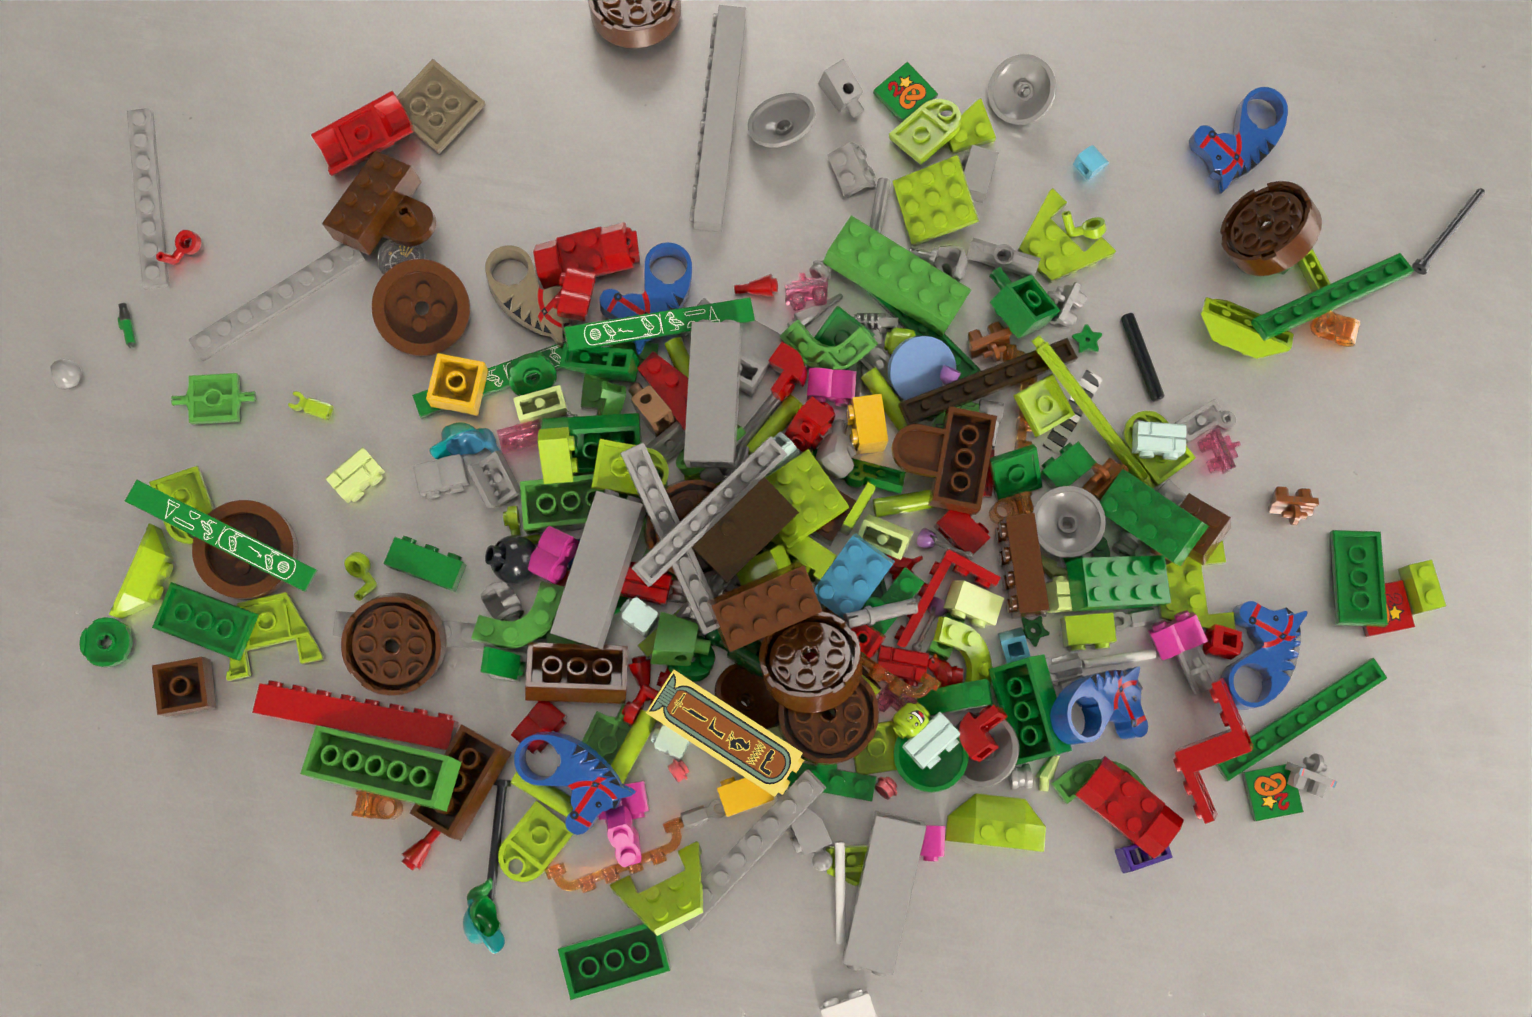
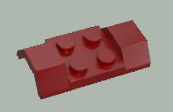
(363, 132)
(591, 250)
(1130, 808)

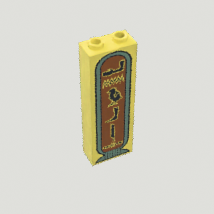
(725, 733)

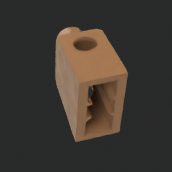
(651, 408)

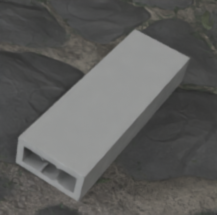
(713, 394)
(599, 569)
(884, 893)

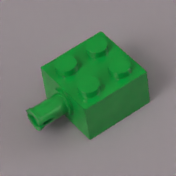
(1022, 303)

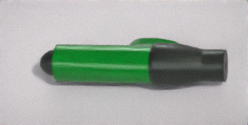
(125, 324)

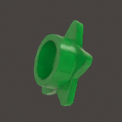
(1082, 344)
(1040, 631)

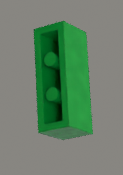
(425, 563)

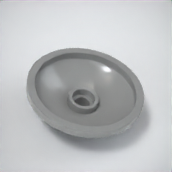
(1011, 80)
(781, 120)
(1072, 506)
(1000, 762)

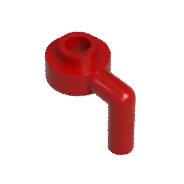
(182, 244)
(633, 708)

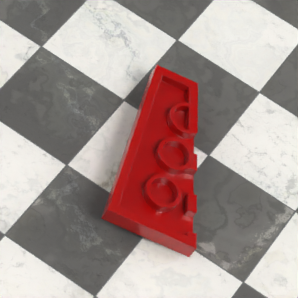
(668, 384)

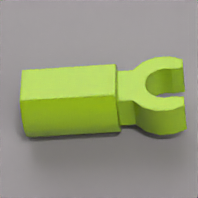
(312, 406)

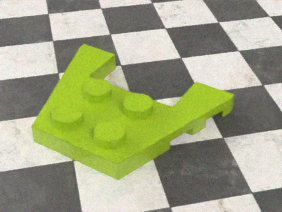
(1057, 251)
(1188, 592)
(276, 624)
(670, 900)

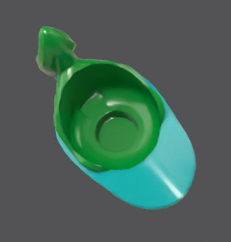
(481, 920)

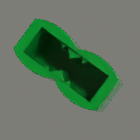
(1068, 467)

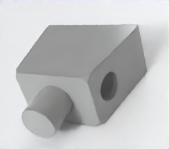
(842, 88)

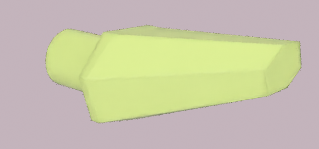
(1051, 569)
(1047, 772)

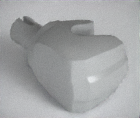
(945, 258)
(836, 451)
(502, 602)

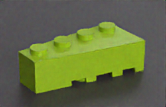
(809, 553)

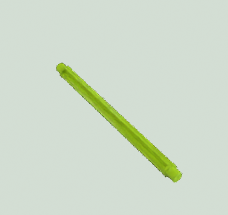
(1091, 410)

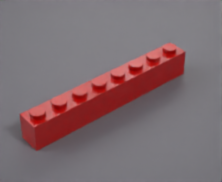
(353, 716)

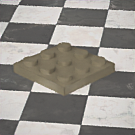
(438, 105)

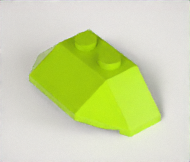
(1232, 327)
(145, 576)
(997, 823)

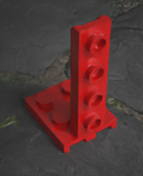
(927, 591)

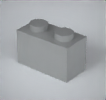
(978, 170)

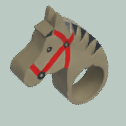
(527, 301)

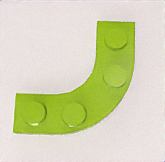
(969, 644)

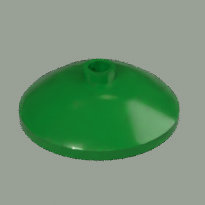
(939, 777)

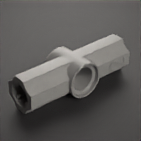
(988, 254)

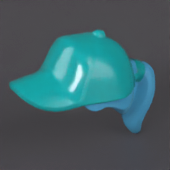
(463, 439)

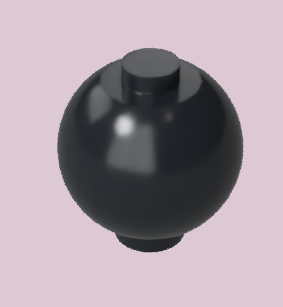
(511, 559)

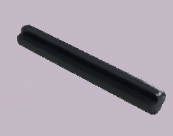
(1142, 357)

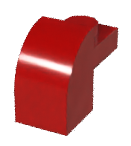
(791, 369)
(975, 732)

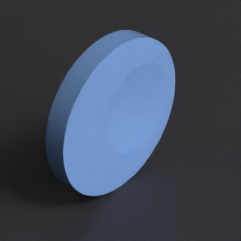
(917, 365)

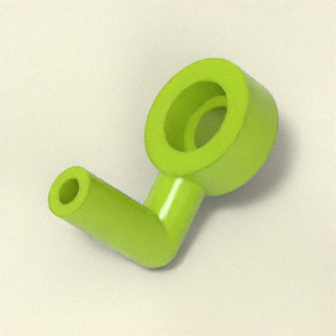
(1091, 228)
(512, 519)
(358, 566)

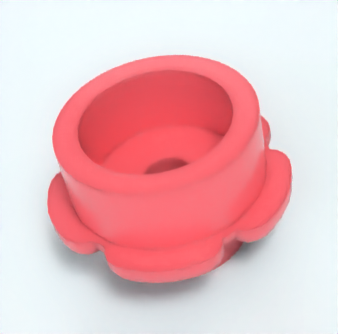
(678, 770)
(886, 787)

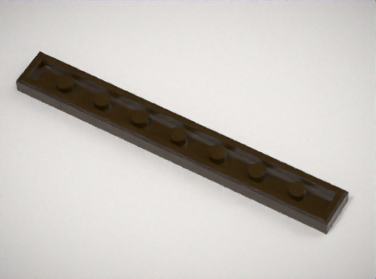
(982, 383)

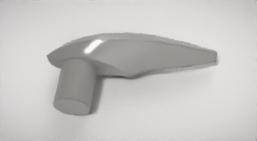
(860, 387)

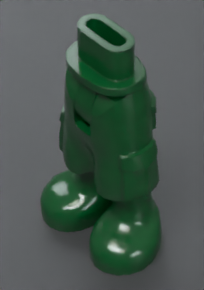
(745, 656)

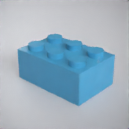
(852, 576)

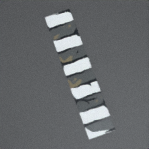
(1060, 434)

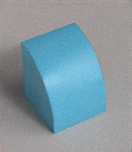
(1090, 162)
(1014, 645)

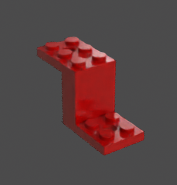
(1212, 751)

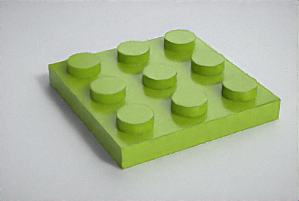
(935, 200)
(810, 493)

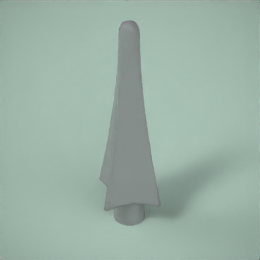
(810, 314)

